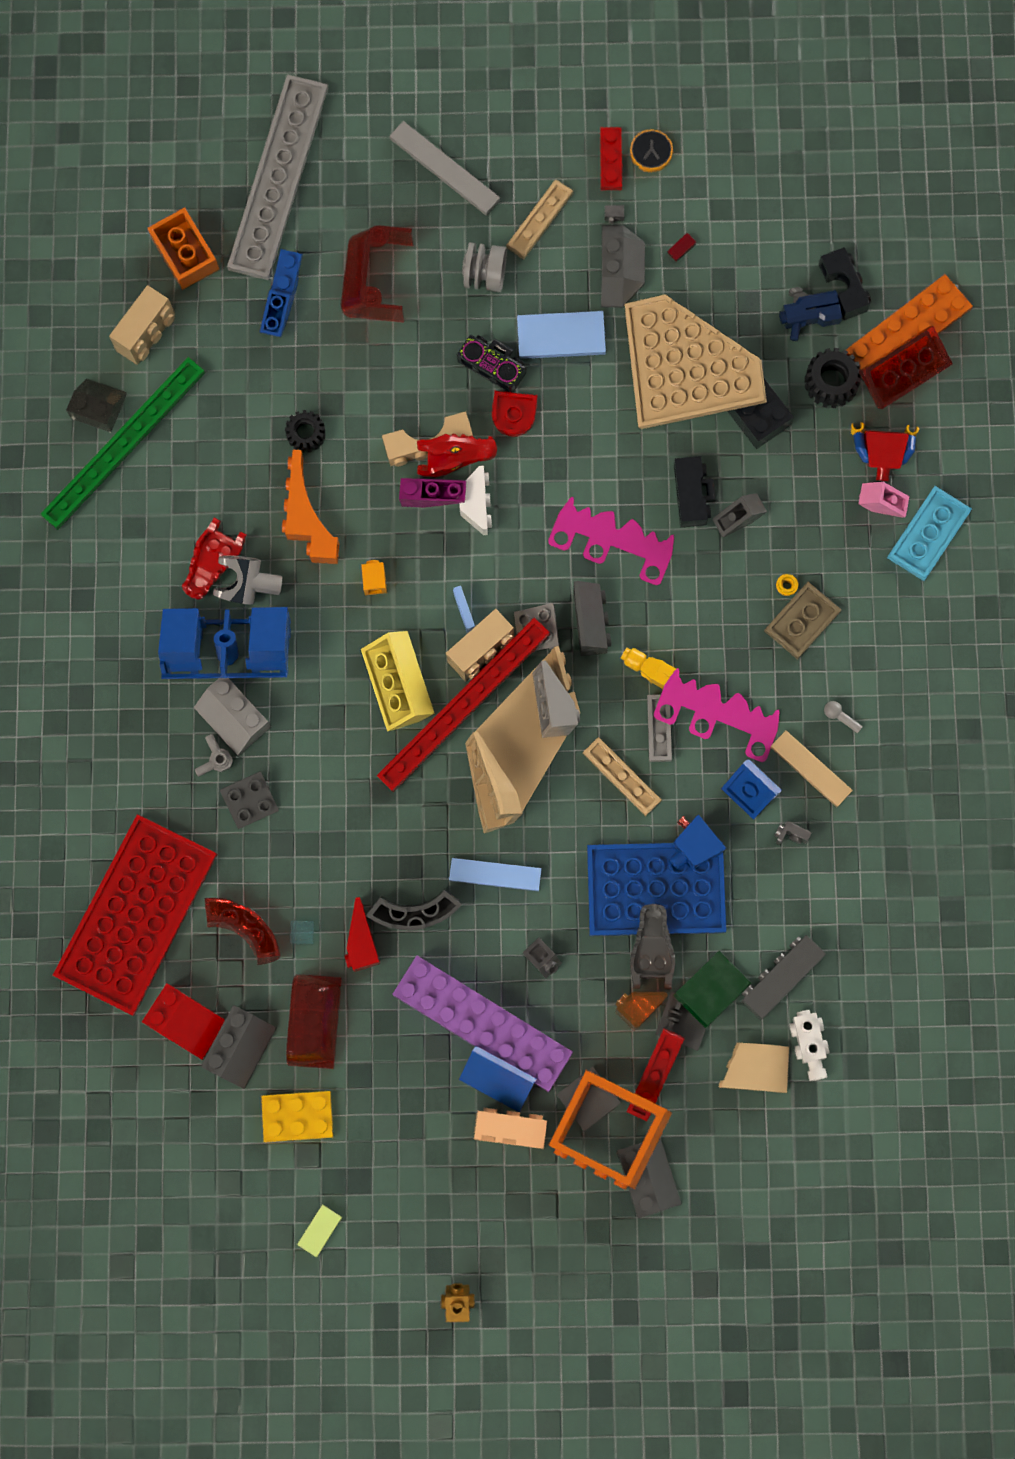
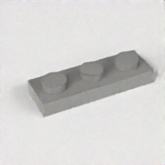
(658, 732)

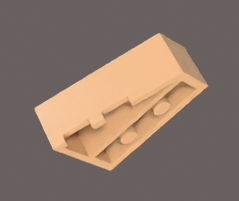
(510, 1128)

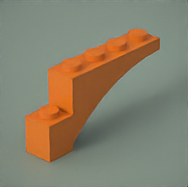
(301, 519)

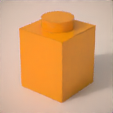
(374, 577)

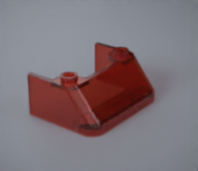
(364, 300)

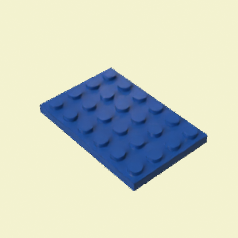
(636, 875)

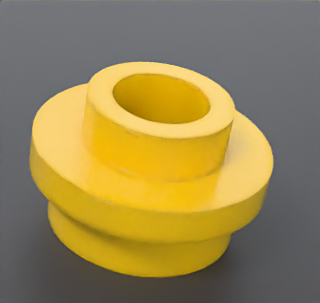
(790, 579)

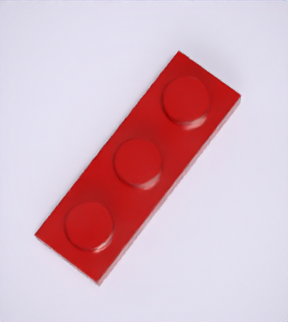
(611, 158)

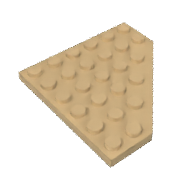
(686, 365)

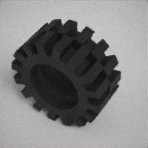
(300, 419)

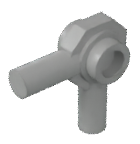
(219, 760)

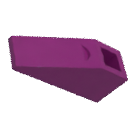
(431, 492)

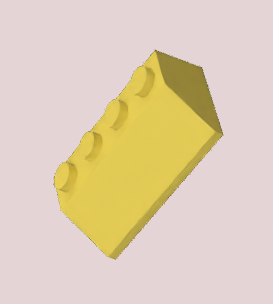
(397, 680)

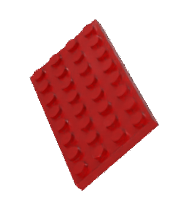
(135, 915)

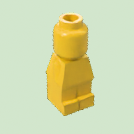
(652, 669)

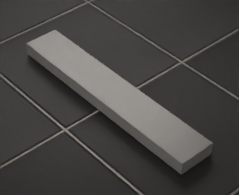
(444, 168)

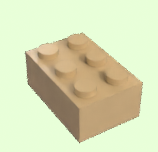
(142, 325)
(480, 645)

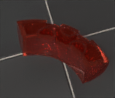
(245, 923)

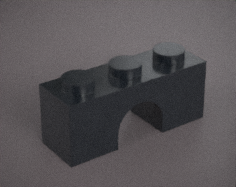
(839, 266)

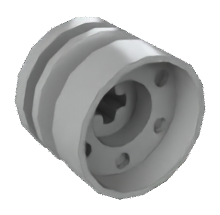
(485, 267)

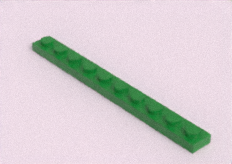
(122, 443)

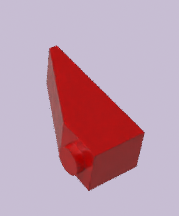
(360, 942)

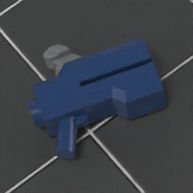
(809, 310)

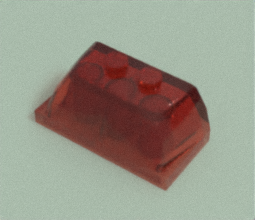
(905, 367)
(313, 1021)

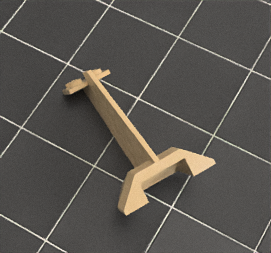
(509, 751)

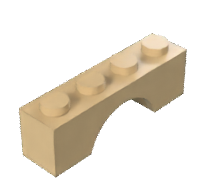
(403, 448)

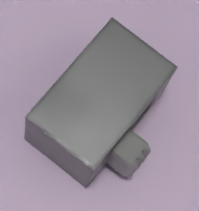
(614, 213)

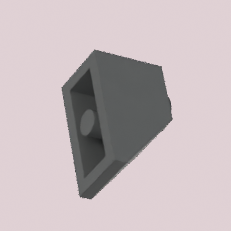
(739, 514)

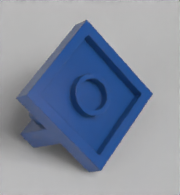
(751, 789)

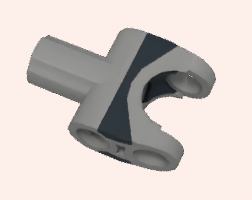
(247, 581)

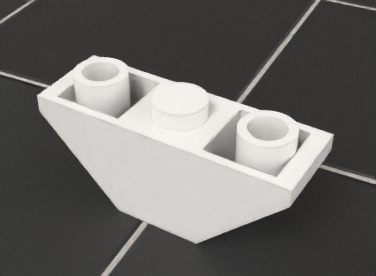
(476, 501)

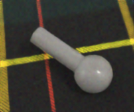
(834, 710)

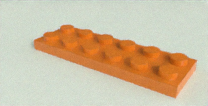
(935, 306)

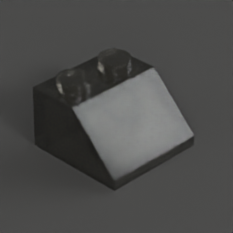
(96, 404)

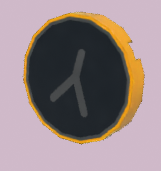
(651, 150)

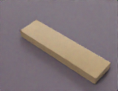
(539, 219)
(811, 768)
(622, 777)

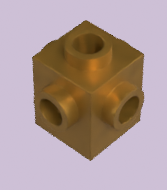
(457, 1302)

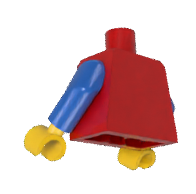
(884, 449)

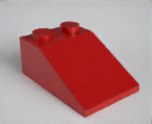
(183, 1021)

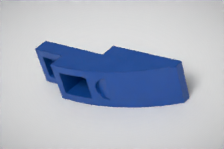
(282, 293)

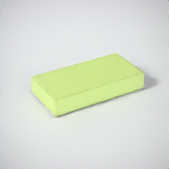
(319, 1231)

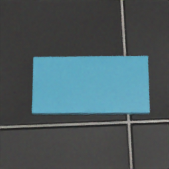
(929, 533)

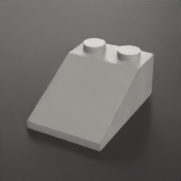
(554, 704)

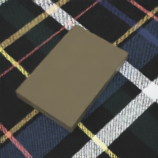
(802, 620)

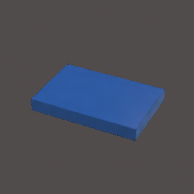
(497, 1079)

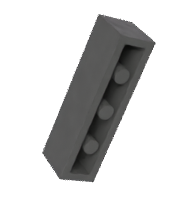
(783, 977)

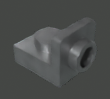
(796, 833)
(542, 958)

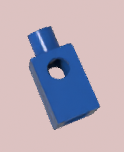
(696, 845)

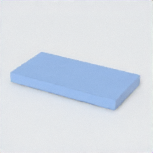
(561, 334)

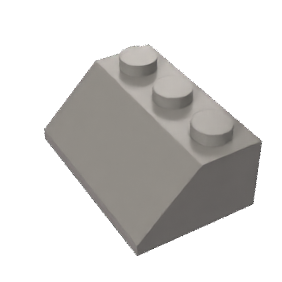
(231, 715)

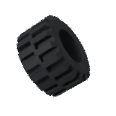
(832, 361)

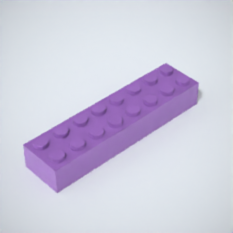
(481, 1022)

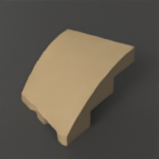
(757, 1068)

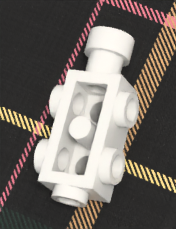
(807, 1038)

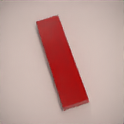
(657, 1070)

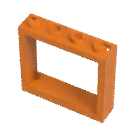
(646, 1149)

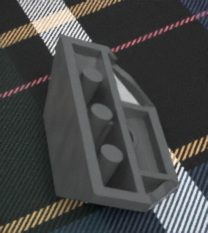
(621, 266)

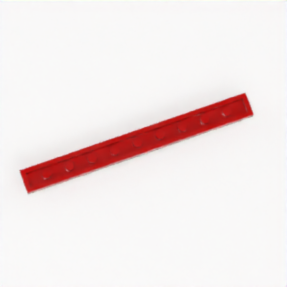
(463, 704)

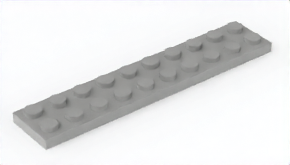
(277, 177)

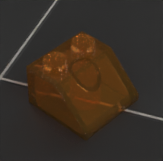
(638, 1007)

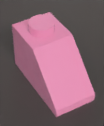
(883, 499)

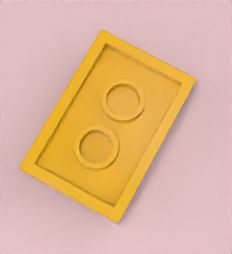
(297, 1116)

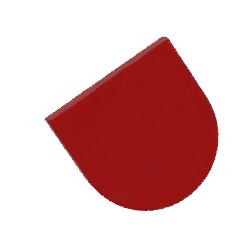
(513, 412)

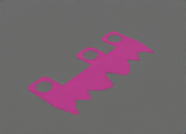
(604, 533)
(708, 706)

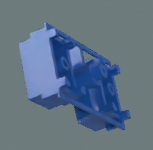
(182, 637)

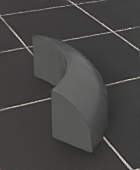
(414, 916)

